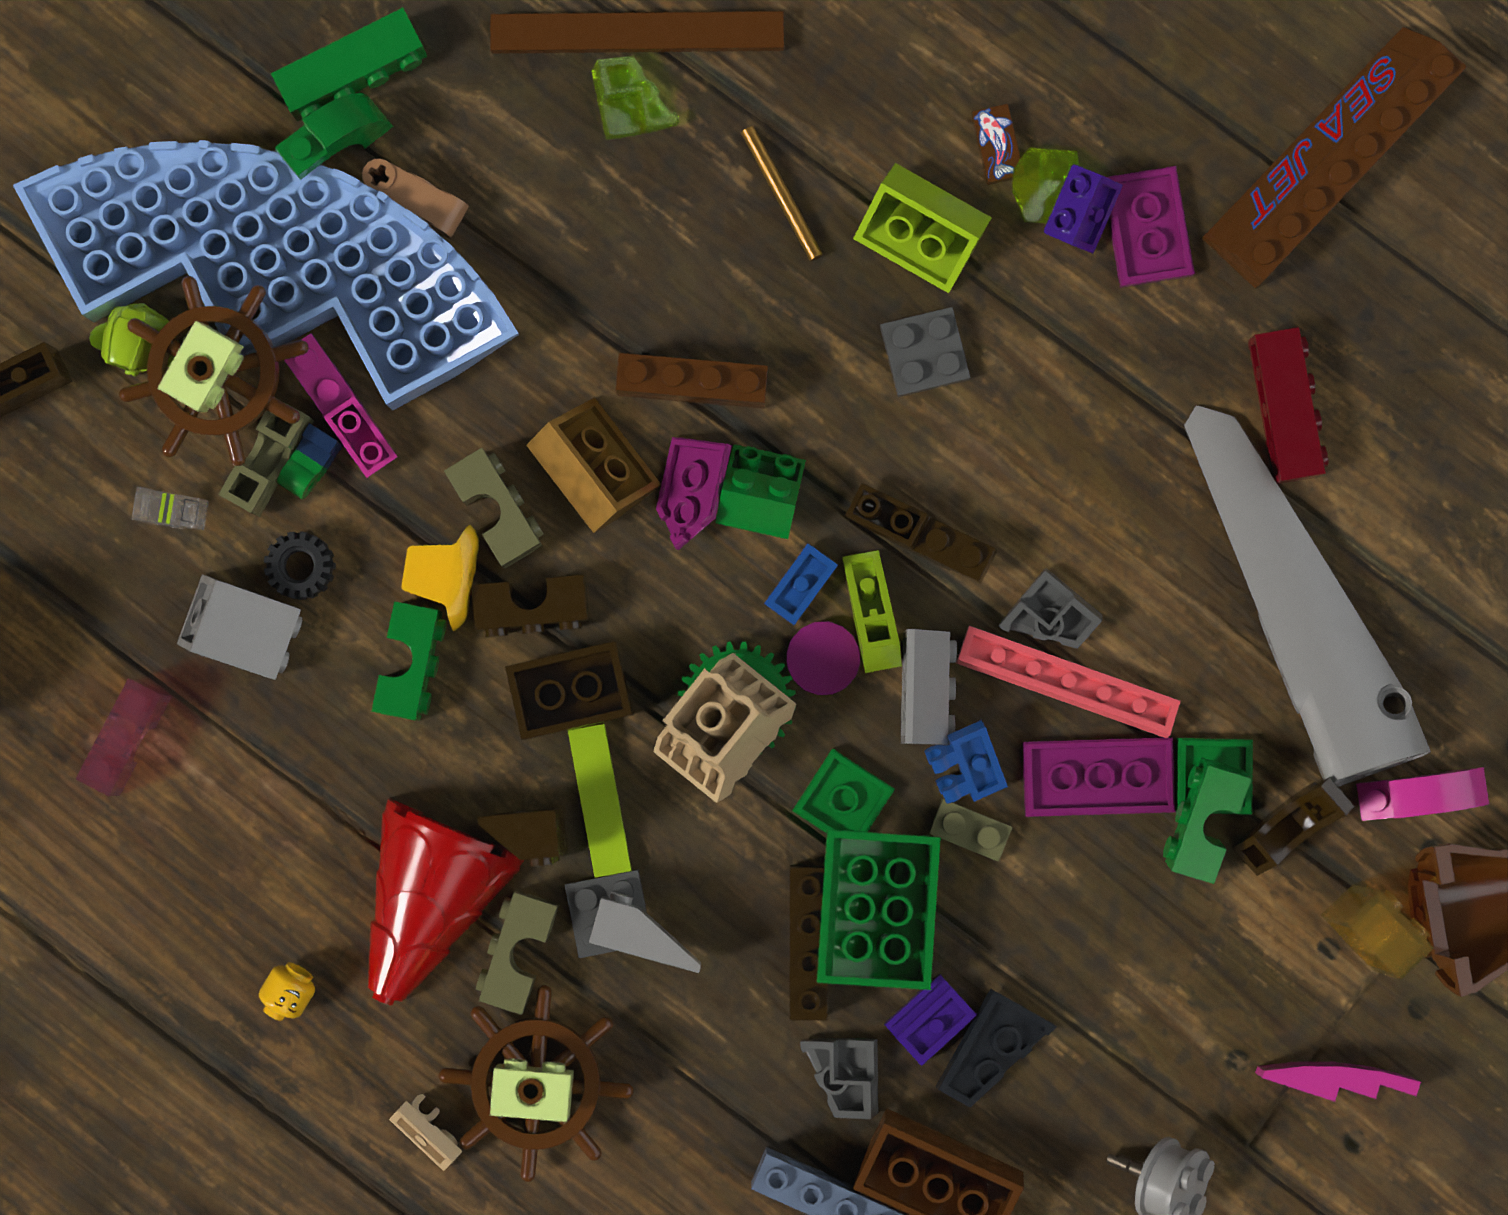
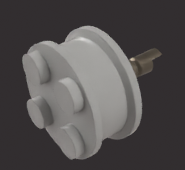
(1169, 1180)

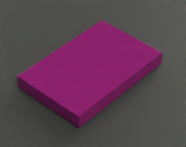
(1150, 228)

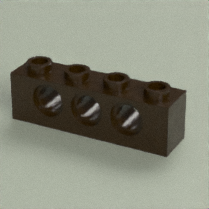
(806, 997)

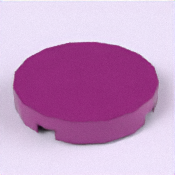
(823, 658)

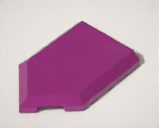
(691, 487)

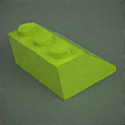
(921, 227)

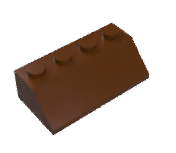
(933, 1173)

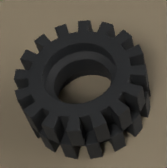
(278, 558)

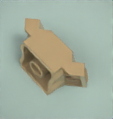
(722, 726)

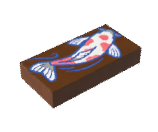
(996, 143)

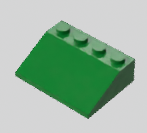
(878, 909)

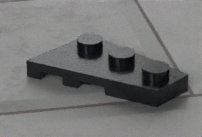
(990, 1046)

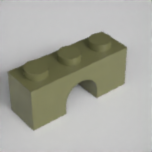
(479, 478)
(256, 480)
(505, 982)

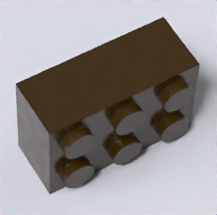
(569, 690)

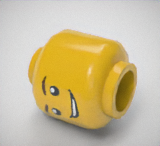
(286, 991)

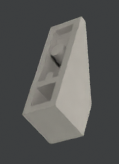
(632, 931)

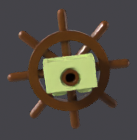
(207, 366)
(535, 1088)

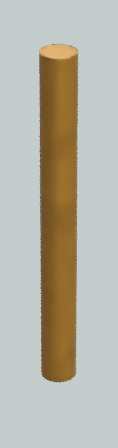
(781, 193)

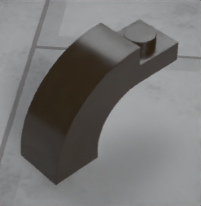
(1292, 824)

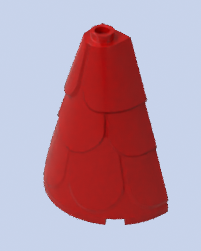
(427, 896)

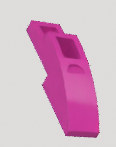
(341, 408)

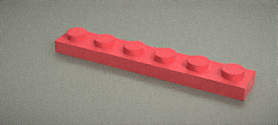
(1068, 682)

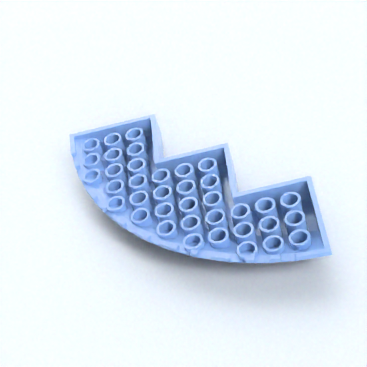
(246, 220)

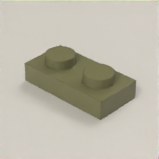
(970, 830)

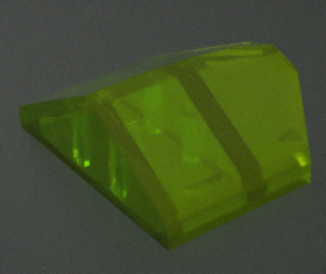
(1039, 181)

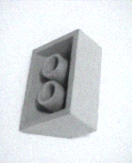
(927, 687)

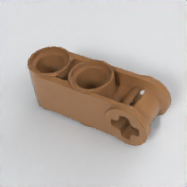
(434, 206)

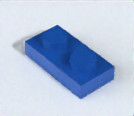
(800, 584)

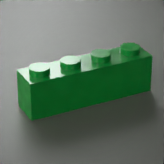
(350, 64)

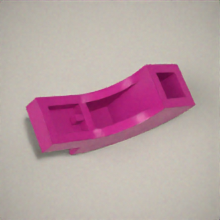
(1423, 794)

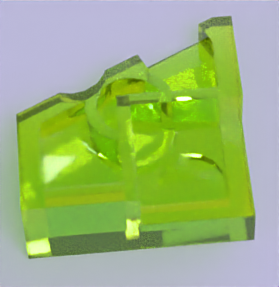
(628, 100)

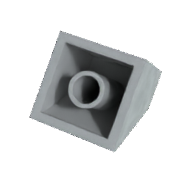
(240, 627)

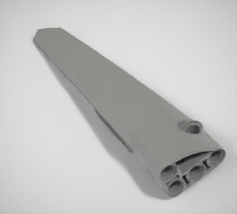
(1310, 624)

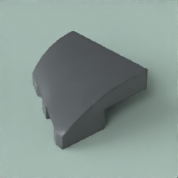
(1052, 612)
(847, 1074)

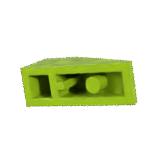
(872, 612)

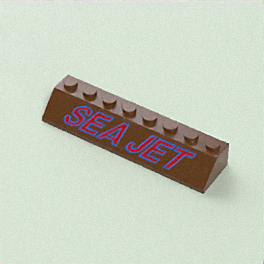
(1333, 154)

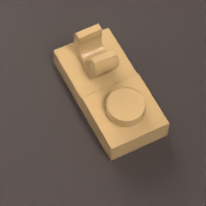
(435, 1143)

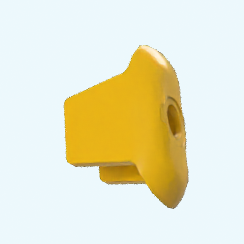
(444, 574)

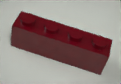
(1287, 405)

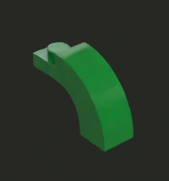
(332, 128)

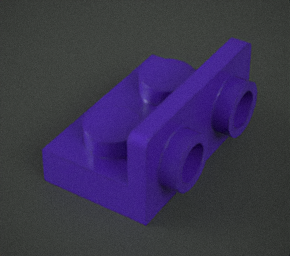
(1083, 208)

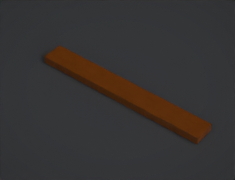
(637, 32)

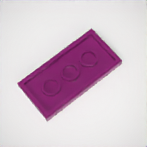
(1098, 777)

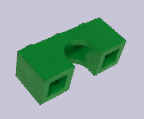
(420, 631)
(1212, 788)

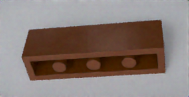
(691, 380)

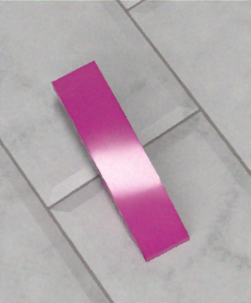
(1326, 1077)

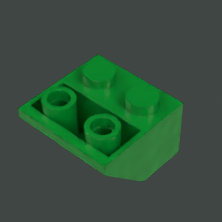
(760, 491)

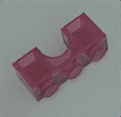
(114, 750)

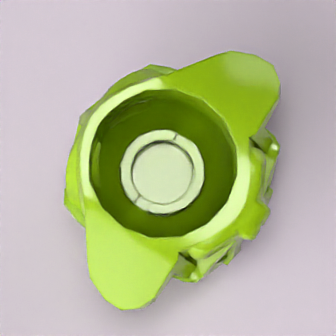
(122, 347)

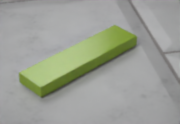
(599, 800)

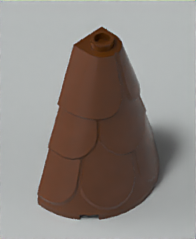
(1464, 908)

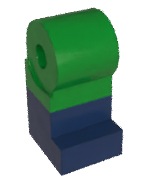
(308, 462)

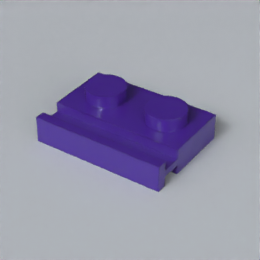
(930, 1019)

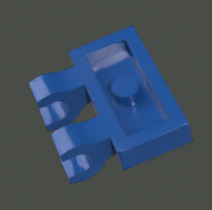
(976, 760)

